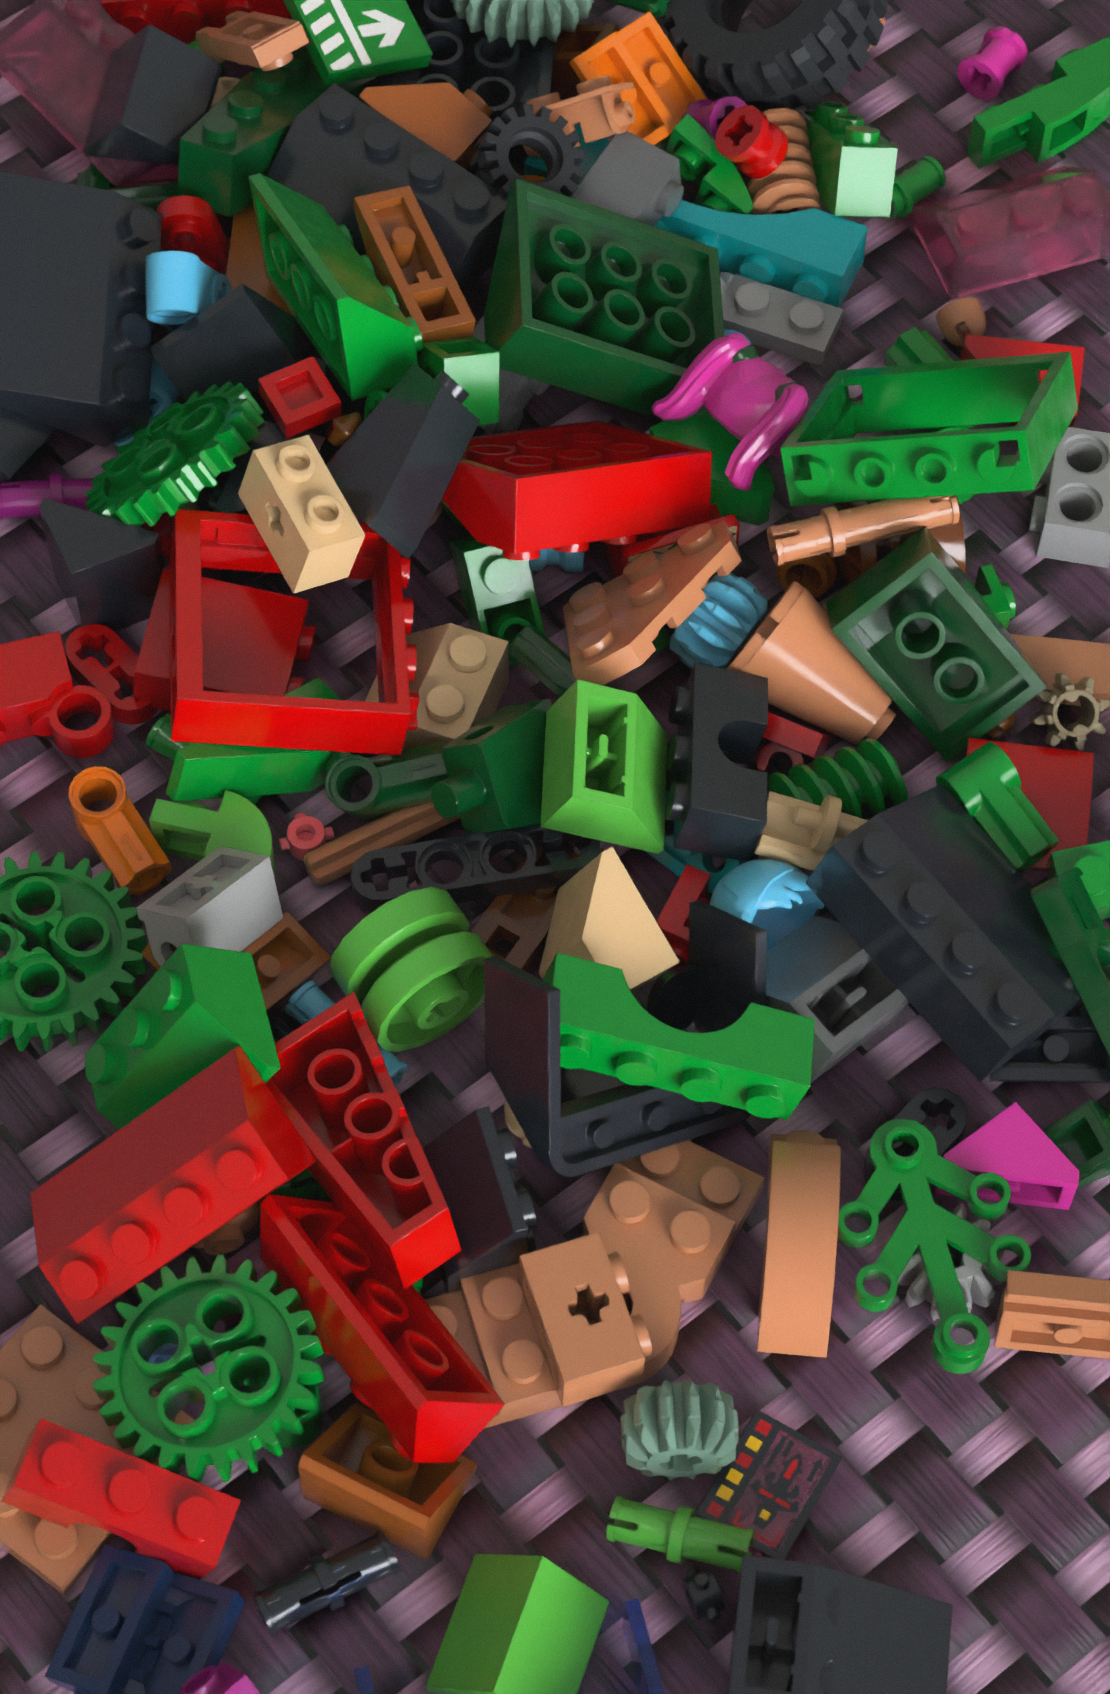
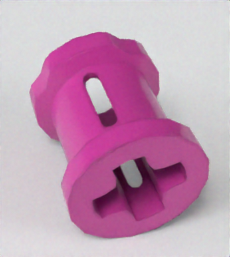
(985, 71)

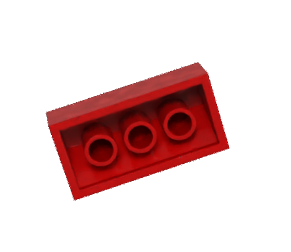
(163, 1184)
(377, 1331)

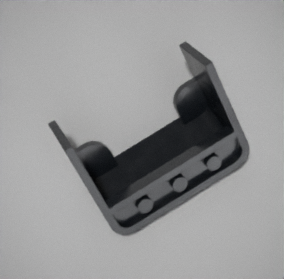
(593, 1119)

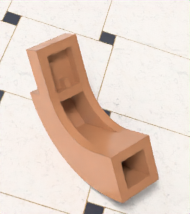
(799, 1244)

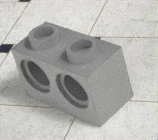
(1077, 497)

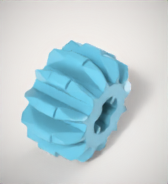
(720, 622)

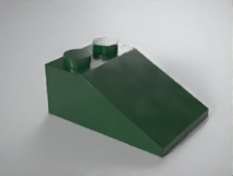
(933, 644)

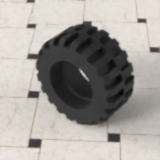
(778, 65)

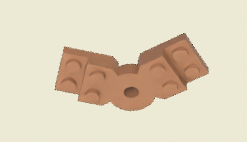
(672, 1227)

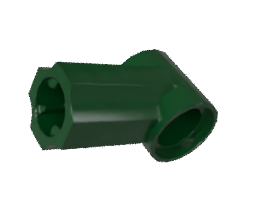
(396, 780)

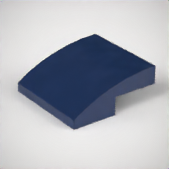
(142, 1628)

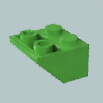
(605, 768)

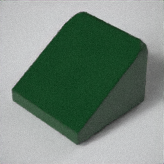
(1084, 1140)

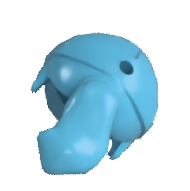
(768, 896)

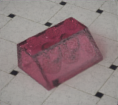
(1015, 229)

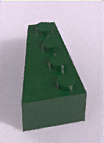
(248, 130)

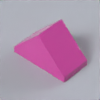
(1023, 1156)

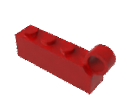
(40, 698)

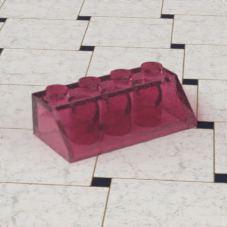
(58, 63)

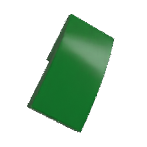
(702, 163)

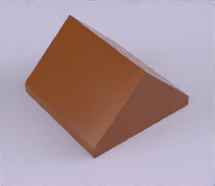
(375, 1487)

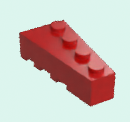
(363, 1140)

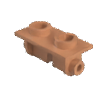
(595, 108)

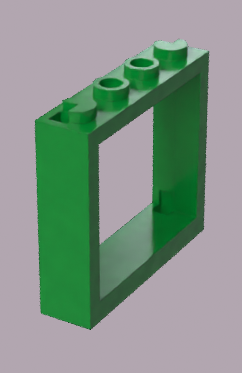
(832, 466)

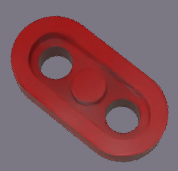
(194, 228)

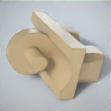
(803, 831)

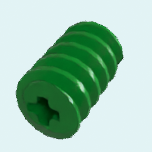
(853, 776)

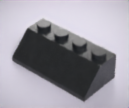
(351, 150)

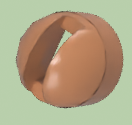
(961, 318)

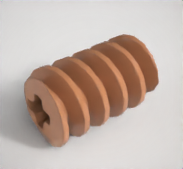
(793, 182)

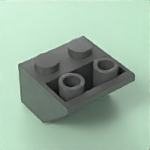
(832, 979)

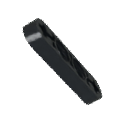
(474, 855)

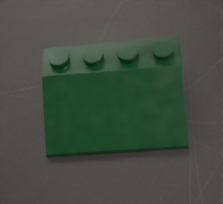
(598, 299)

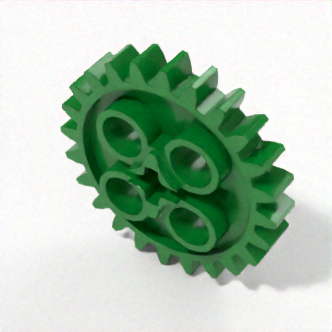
(176, 456)
(78, 913)
(232, 1421)

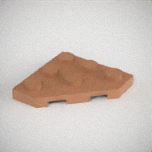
(616, 622)

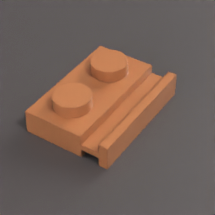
(1054, 1315)

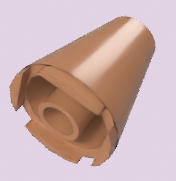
(813, 670)

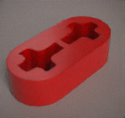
(120, 667)

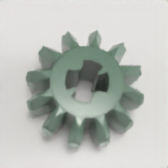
(679, 1429)

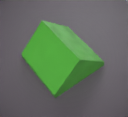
(518, 1630)

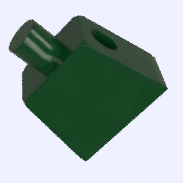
(496, 771)

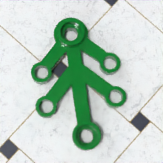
(930, 1230)

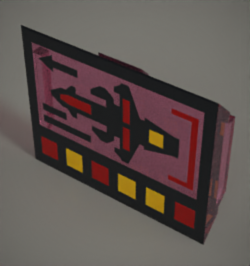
(770, 1484)

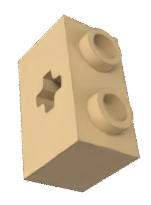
(301, 513)

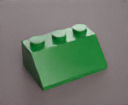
(177, 1027)

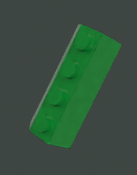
(333, 291)

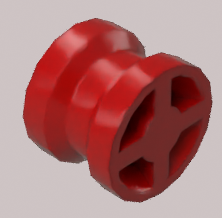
(751, 142)

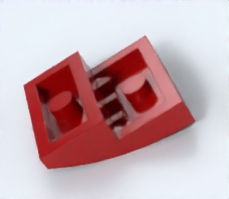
(1056, 785)

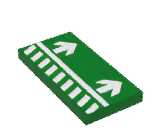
(360, 37)

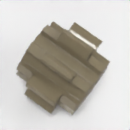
(1070, 692)

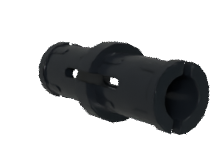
(326, 1582)

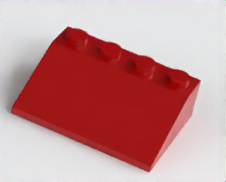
(577, 487)

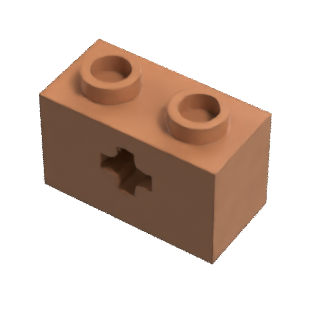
(581, 1356)

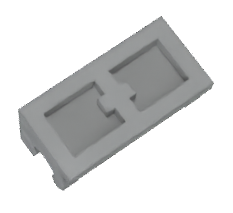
(214, 904)

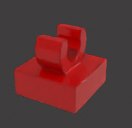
(299, 397)
(790, 739)

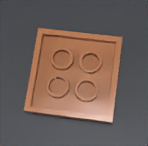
(50, 1376)

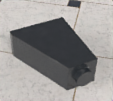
(405, 456)

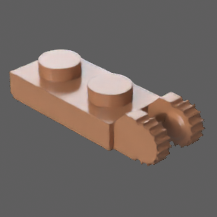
(253, 40)

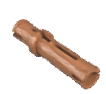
(842, 529)

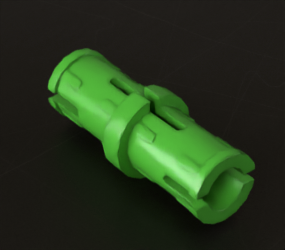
(679, 1534)

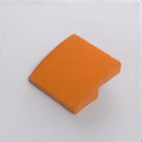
(659, 76)

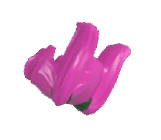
(743, 395)

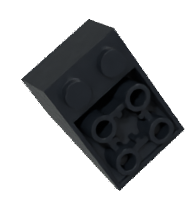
(833, 1633)

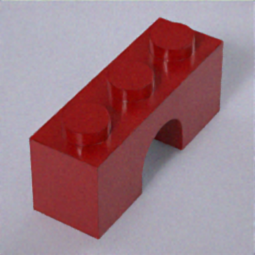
(92, 1484)

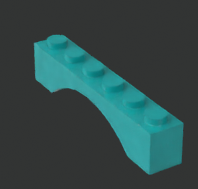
(792, 251)

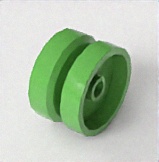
(413, 968)

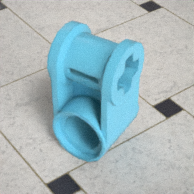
(180, 287)

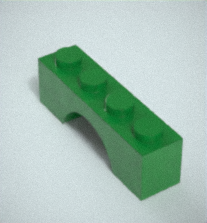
(751, 1065)

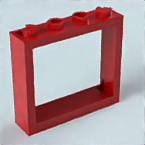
(273, 721)

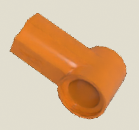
(117, 833)

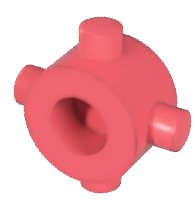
(305, 835)

